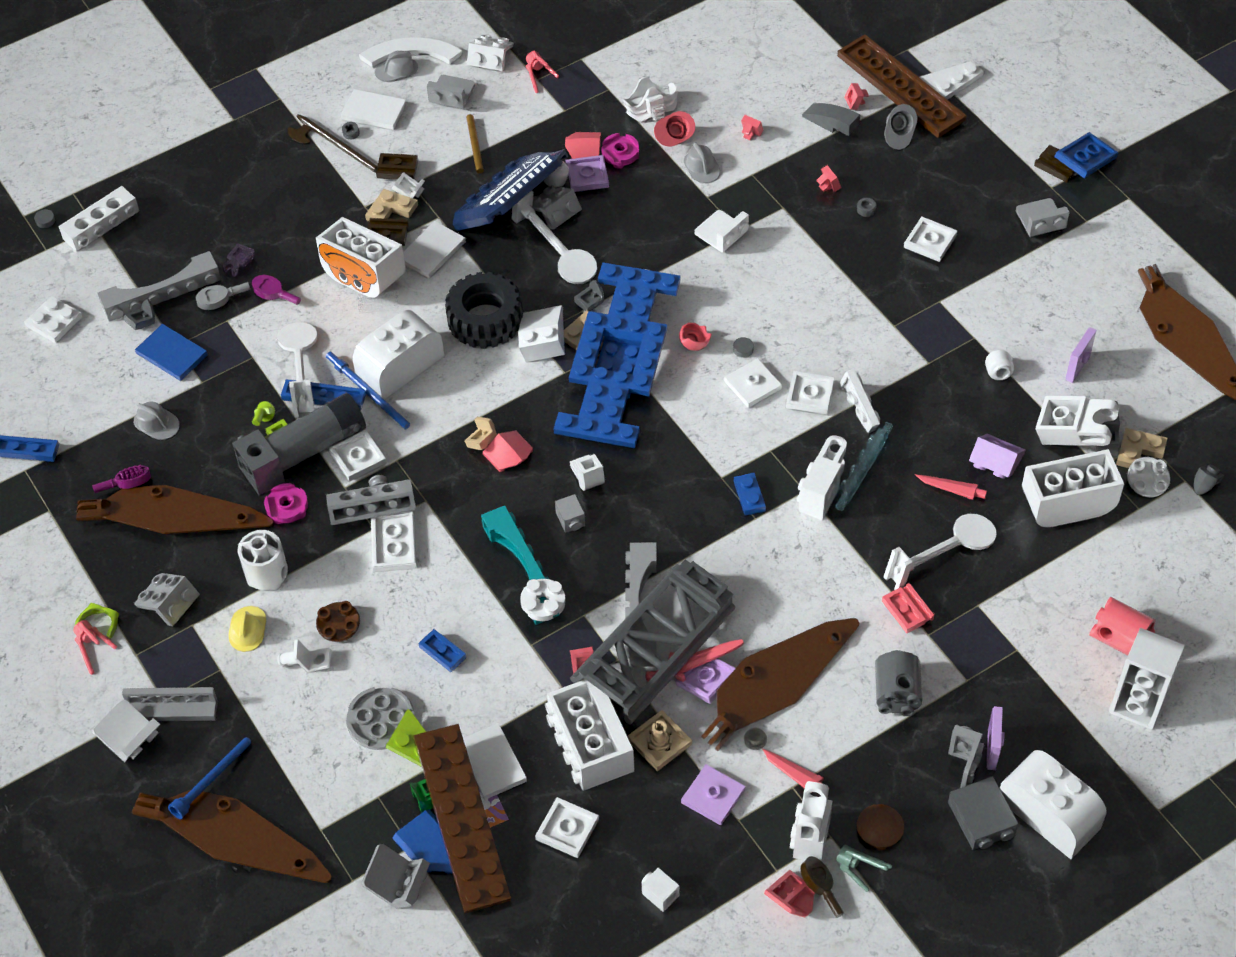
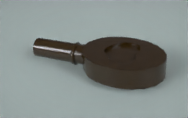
(820, 881)

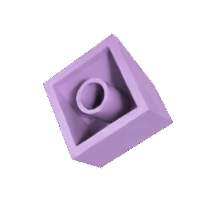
(996, 455)

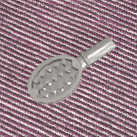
(217, 295)

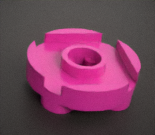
(620, 158)
(289, 513)

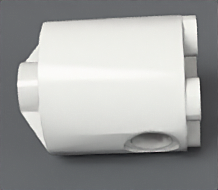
(263, 560)

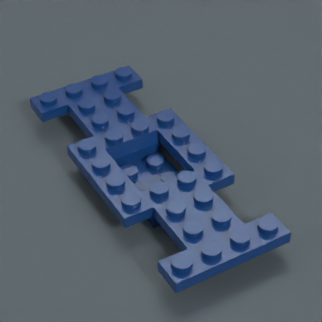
(626, 357)

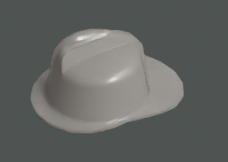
(397, 66)
(900, 126)
(701, 164)
(156, 421)

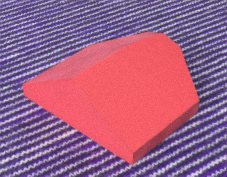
(583, 144)
(507, 450)
(792, 894)

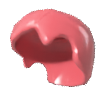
(694, 336)

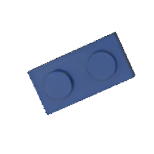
(749, 494)
(442, 650)

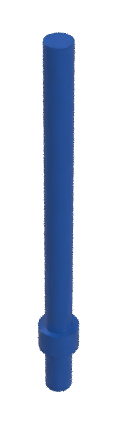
(343, 368)

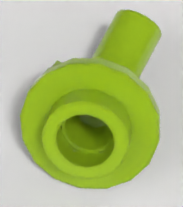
(264, 412)

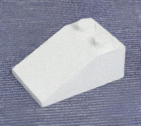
(542, 334)

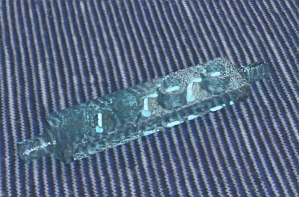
(865, 461)

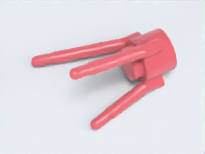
(536, 62)
(87, 634)

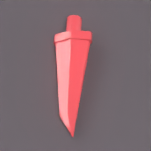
(961, 488)
(793, 770)

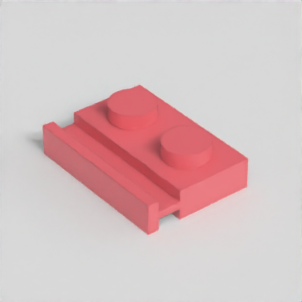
(907, 608)

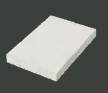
(373, 109)
(432, 249)
(393, 542)
(493, 761)

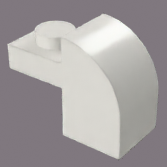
(588, 471)

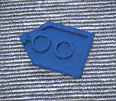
(424, 841)

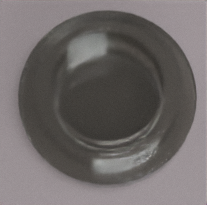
(755, 739)

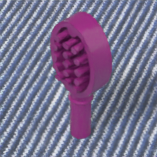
(271, 289)
(125, 479)

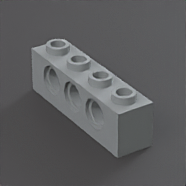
(370, 502)

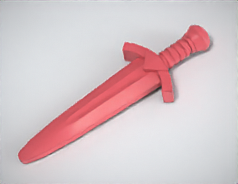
(702, 657)

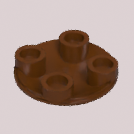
(337, 621)
(880, 826)

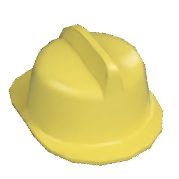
(247, 628)

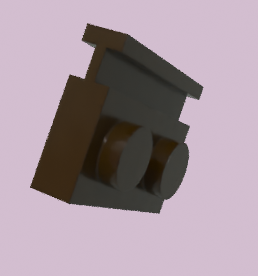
(393, 165)
(1051, 165)
(391, 228)

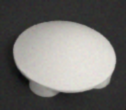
(1148, 476)

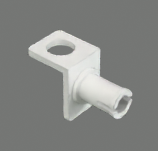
(305, 658)

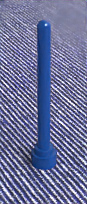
(180, 806)

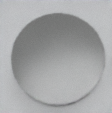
(375, 716)

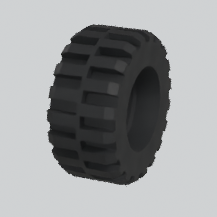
(486, 329)

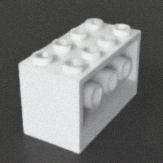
(589, 734)

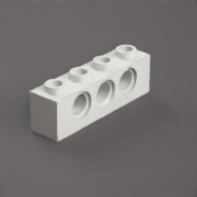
(99, 218)

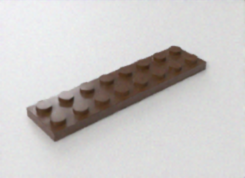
(901, 85)
(462, 818)

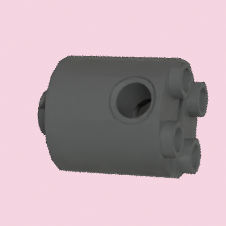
(898, 683)

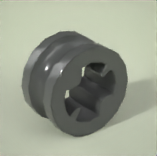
(348, 126)

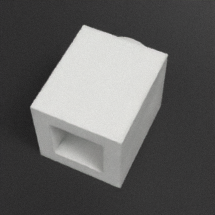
(660, 889)

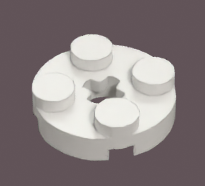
(542, 588)

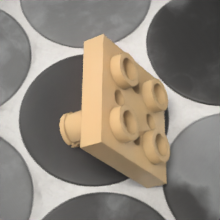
(660, 728)

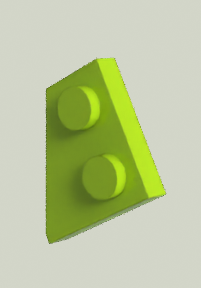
(403, 738)

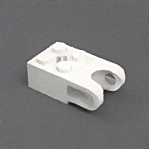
(1075, 420)
(822, 479)
(811, 823)

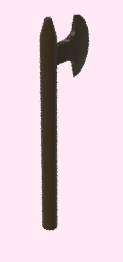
(300, 136)

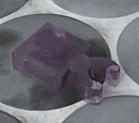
(238, 257)

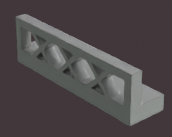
(196, 705)

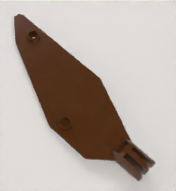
(1186, 332)
(171, 511)
(776, 677)
(235, 834)

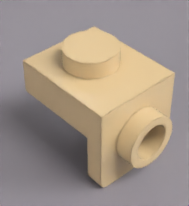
(483, 435)

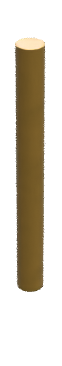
(474, 143)

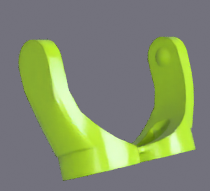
(97, 609)

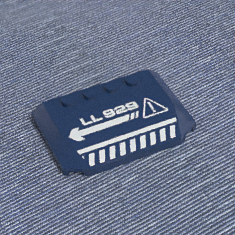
(507, 188)

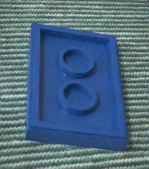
(1086, 154)
(171, 352)

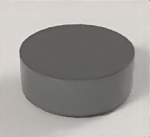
(866, 207)
(44, 218)
(743, 347)

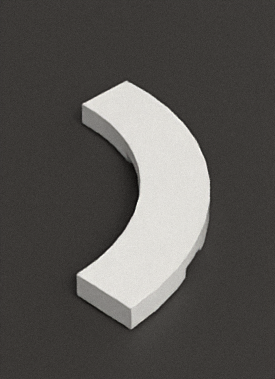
(414, 45)

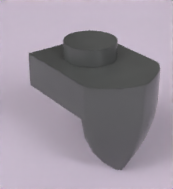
(590, 297)
(142, 317)
(1207, 478)

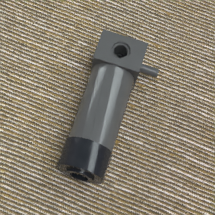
(267, 457)

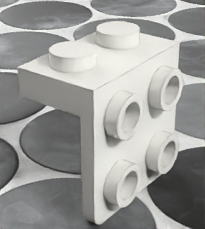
(488, 52)
(723, 230)
(125, 730)

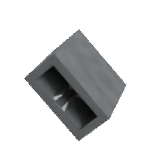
(983, 813)

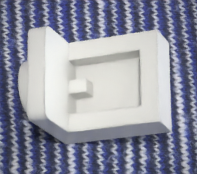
(408, 187)

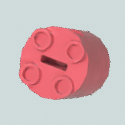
(1119, 625)

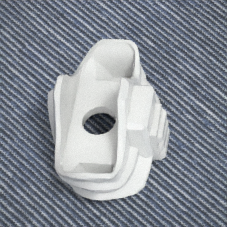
(651, 100)

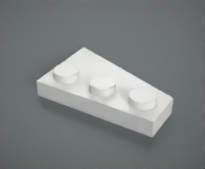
(953, 79)
(856, 395)

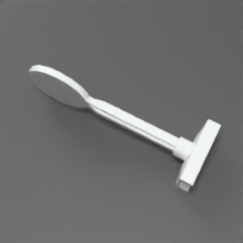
(574, 265)
(296, 338)
(969, 530)

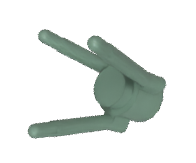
(851, 858)

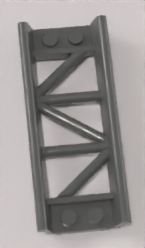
(690, 582)

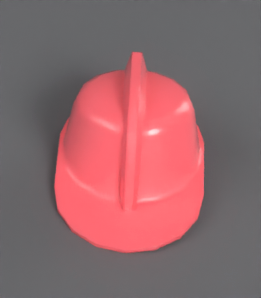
(674, 128)

